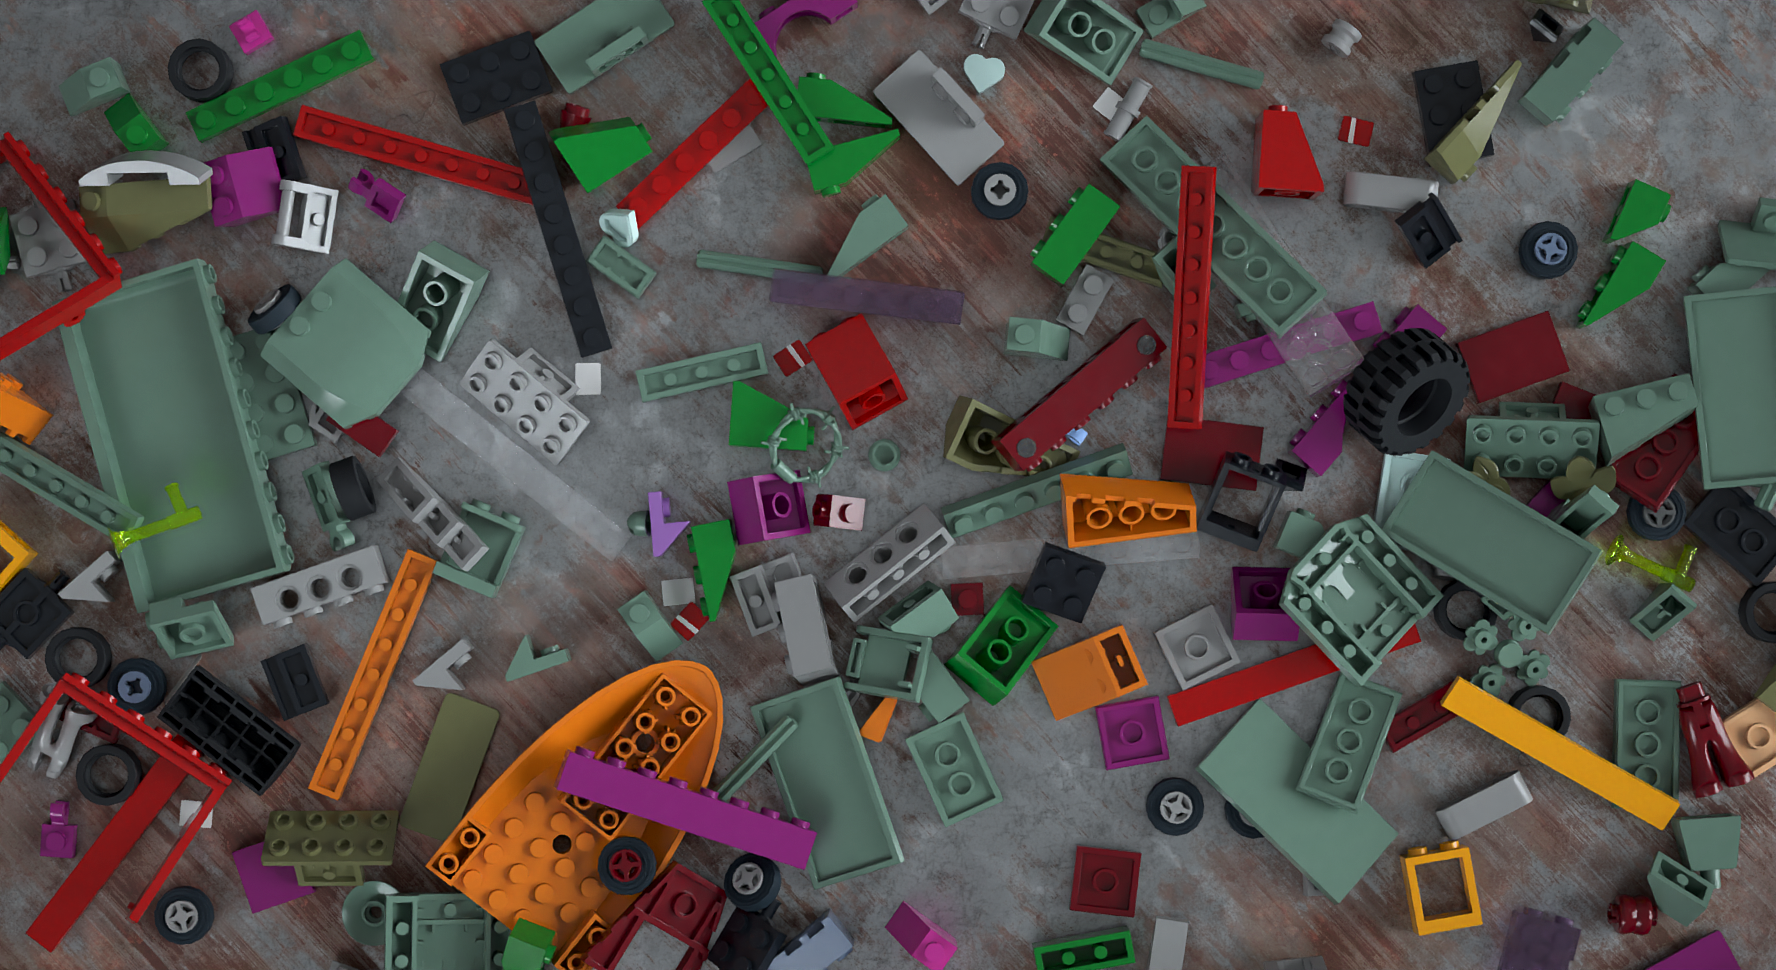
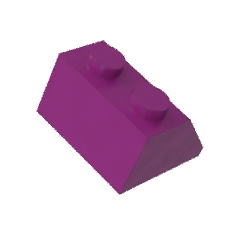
(244, 187)
(767, 508)
(1256, 605)

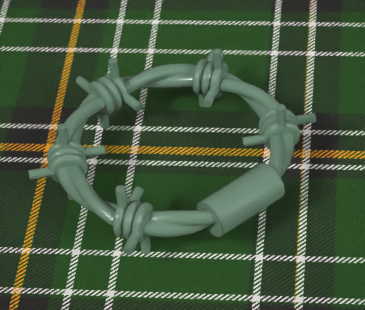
(774, 440)

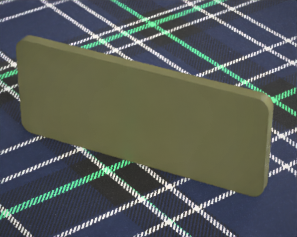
(449, 767)

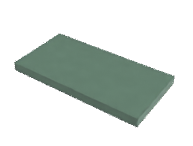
(1735, 384)
(1491, 542)
(1258, 773)
(830, 783)

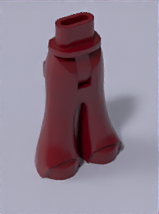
(1701, 724)

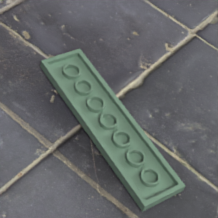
(1242, 251)

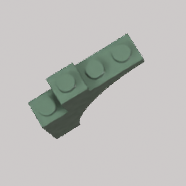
(1580, 517)

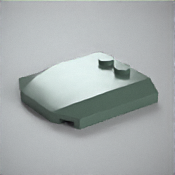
(348, 346)
(1356, 595)
(441, 933)

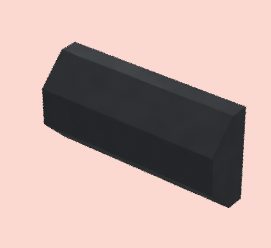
(229, 730)

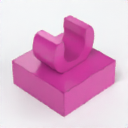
(251, 32)

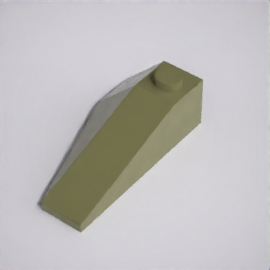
(140, 210)

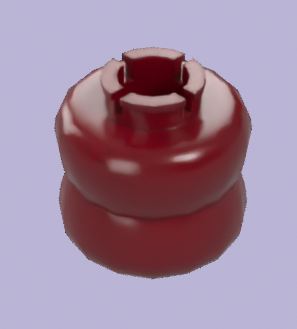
(1632, 914)

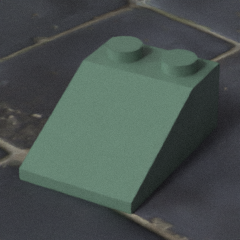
(1085, 34)
(442, 294)

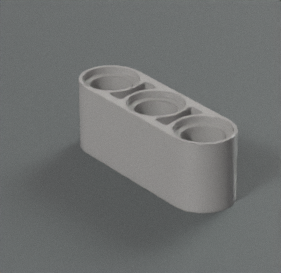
(1386, 191)
(1484, 805)

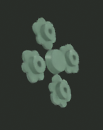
(1506, 654)

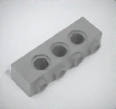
(889, 562)
(271, 595)

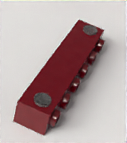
(1079, 395)

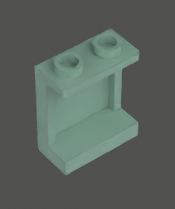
(502, 538)

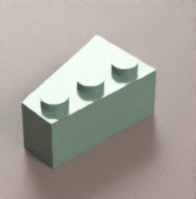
(1570, 72)
(1640, 412)

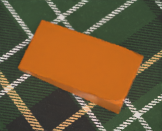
(877, 723)

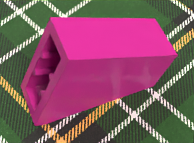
(921, 937)

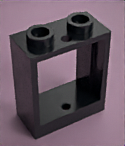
(1231, 528)

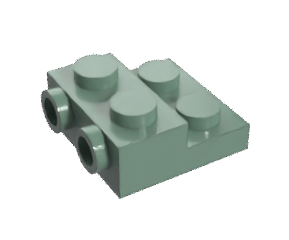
(188, 629)

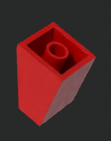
(1283, 157)
(856, 371)

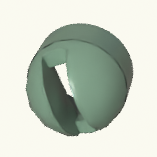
(639, 523)

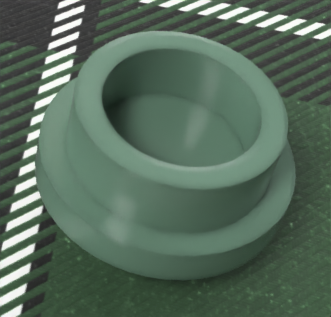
(884, 455)

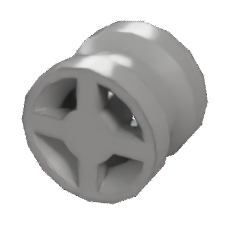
(1341, 38)

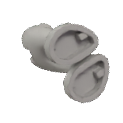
(44, 742)

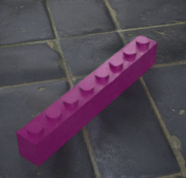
(685, 808)

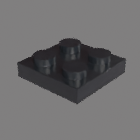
(1063, 582)

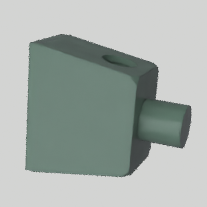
(1708, 843)

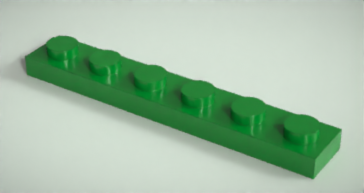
(770, 78)
(280, 86)

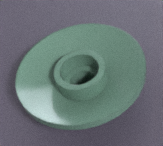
(357, 912)

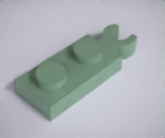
(327, 506)

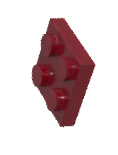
(1105, 881)

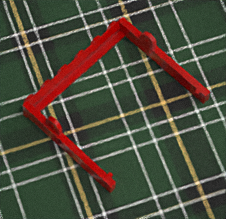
(71, 309)
(155, 739)

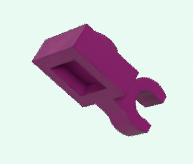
(381, 196)
(59, 837)

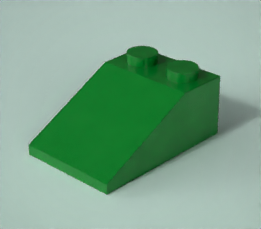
(1001, 646)

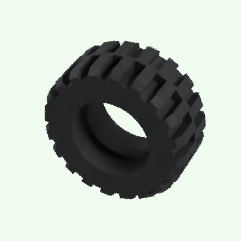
(1406, 391)

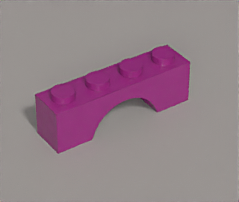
(774, 20)

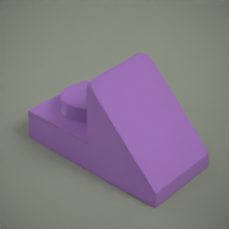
(663, 533)

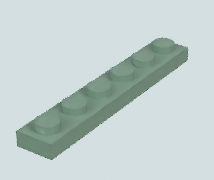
(65, 488)
(1030, 491)

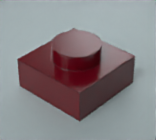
(967, 598)

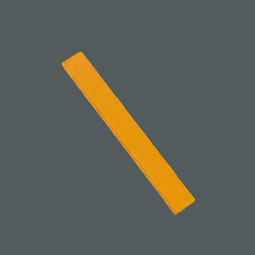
(1560, 753)

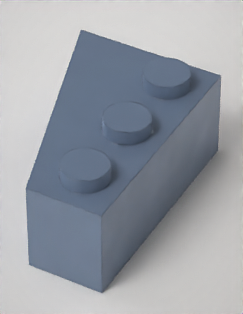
(815, 946)

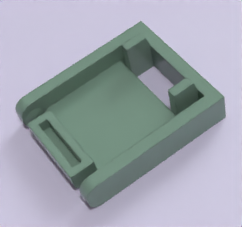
(884, 662)

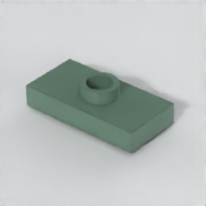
(621, 266)

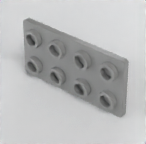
(939, 116)
(527, 397)

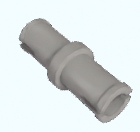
(1127, 109)

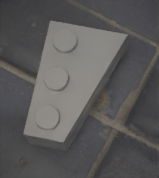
(804, 630)

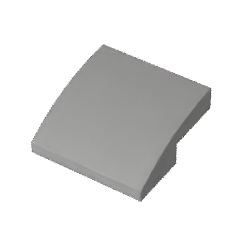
(755, 589)

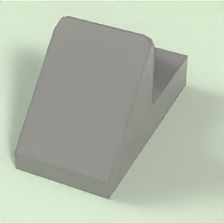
(87, 584)
(439, 673)

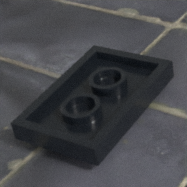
(496, 78)
(1445, 97)
(1736, 532)

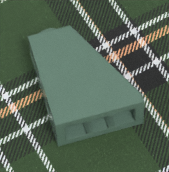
(1036, 339)

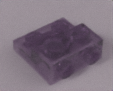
(1538, 942)

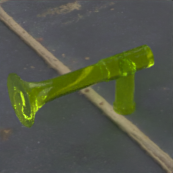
(181, 517)
(1620, 552)

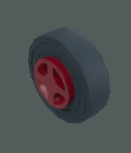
(615, 866)

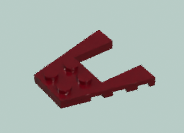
(675, 903)

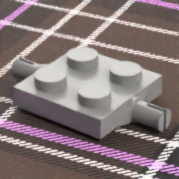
(996, 17)
(44, 245)

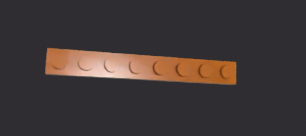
(373, 675)

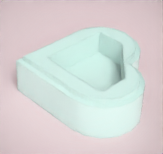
(983, 72)
(620, 225)

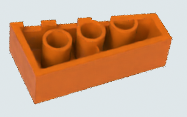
(1123, 509)

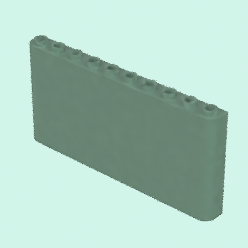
(170, 410)

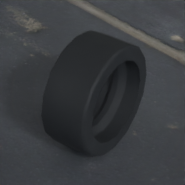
(180, 55)
(352, 488)
(1440, 610)
(1746, 613)
(102, 647)
(1562, 708)
(84, 770)

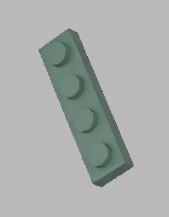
(701, 372)

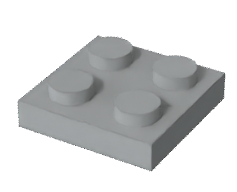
(1197, 647)

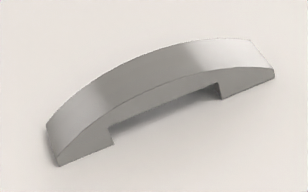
(179, 168)

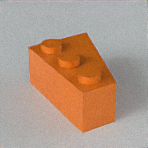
(20, 411)

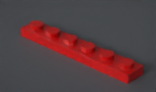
(694, 153)

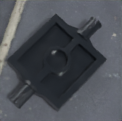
(32, 611)
(748, 940)

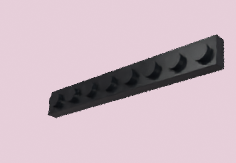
(557, 229)

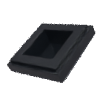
(1544, 27)
(1295, 475)

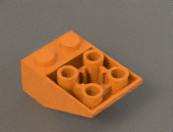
(1089, 672)

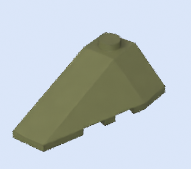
(1466, 140)
(970, 436)

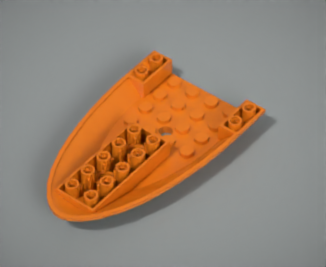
(504, 843)

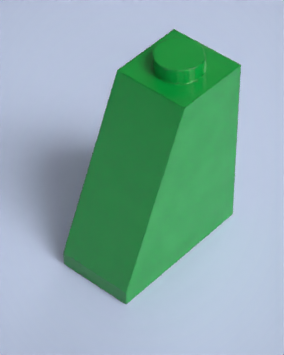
(601, 148)
(757, 416)

